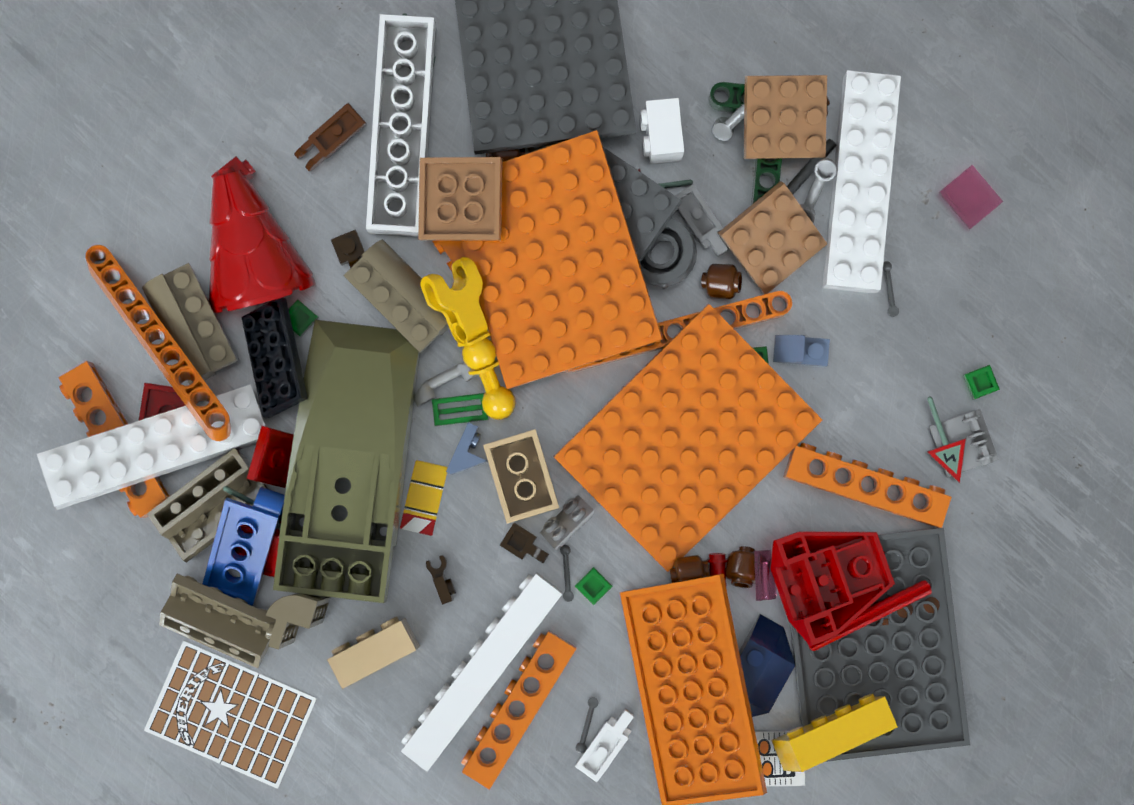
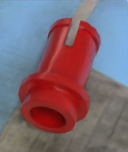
(717, 564)

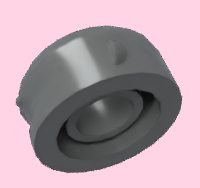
(680, 264)

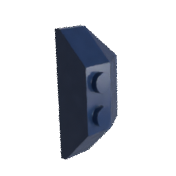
(765, 664)

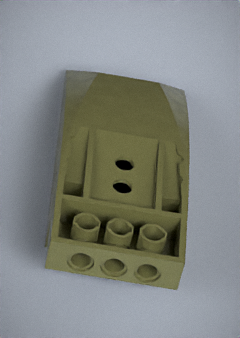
(356, 429)

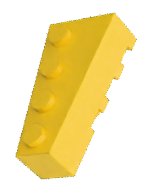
(834, 734)

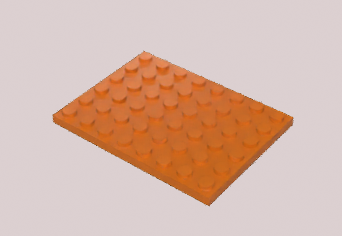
(566, 269)
(688, 437)

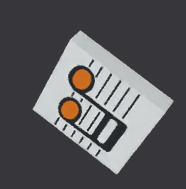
(771, 765)

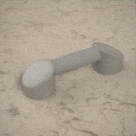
(724, 127)
(825, 171)
(426, 393)

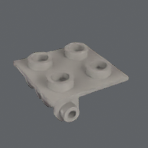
(978, 444)
(560, 528)

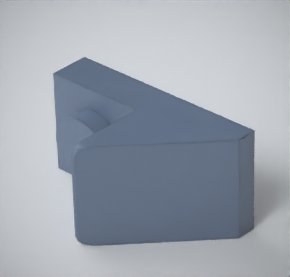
(801, 350)
(462, 458)

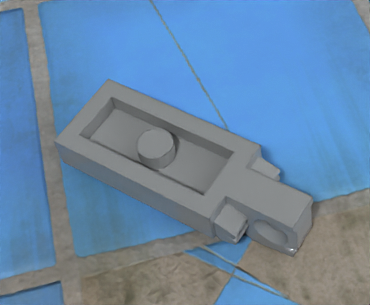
(701, 220)

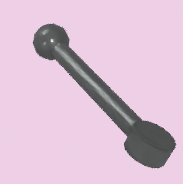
(893, 310)
(565, 551)
(592, 703)

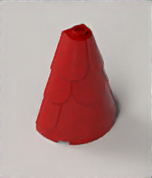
(249, 248)

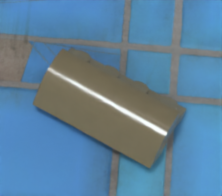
(397, 294)
(190, 320)
(194, 511)
(292, 612)
(216, 620)

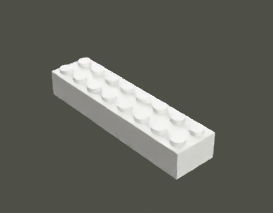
(400, 123)
(861, 182)
(145, 450)
(478, 675)

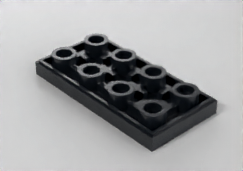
(274, 357)

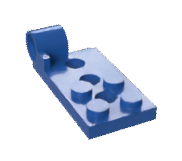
(264, 521)

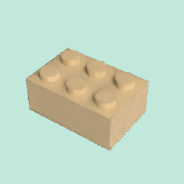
(521, 476)
(372, 651)

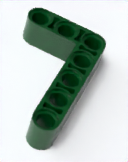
(762, 166)

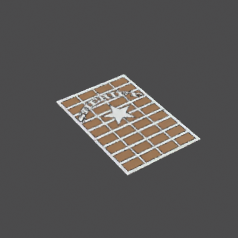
(230, 714)

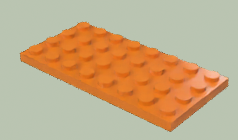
(693, 691)

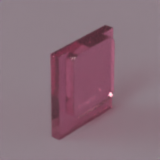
(970, 197)
(763, 576)

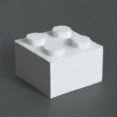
(663, 131)

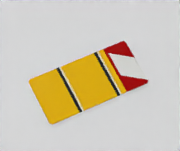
(423, 497)

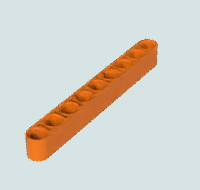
(737, 309)
(162, 352)

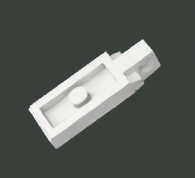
(605, 746)

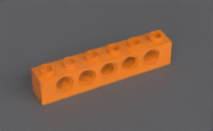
(72, 386)
(935, 499)
(487, 771)

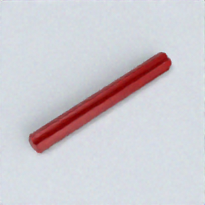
(881, 610)

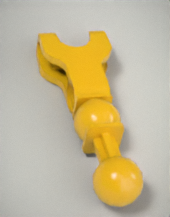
(470, 331)

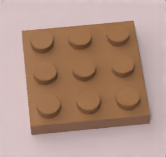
(785, 116)
(460, 199)
(772, 238)

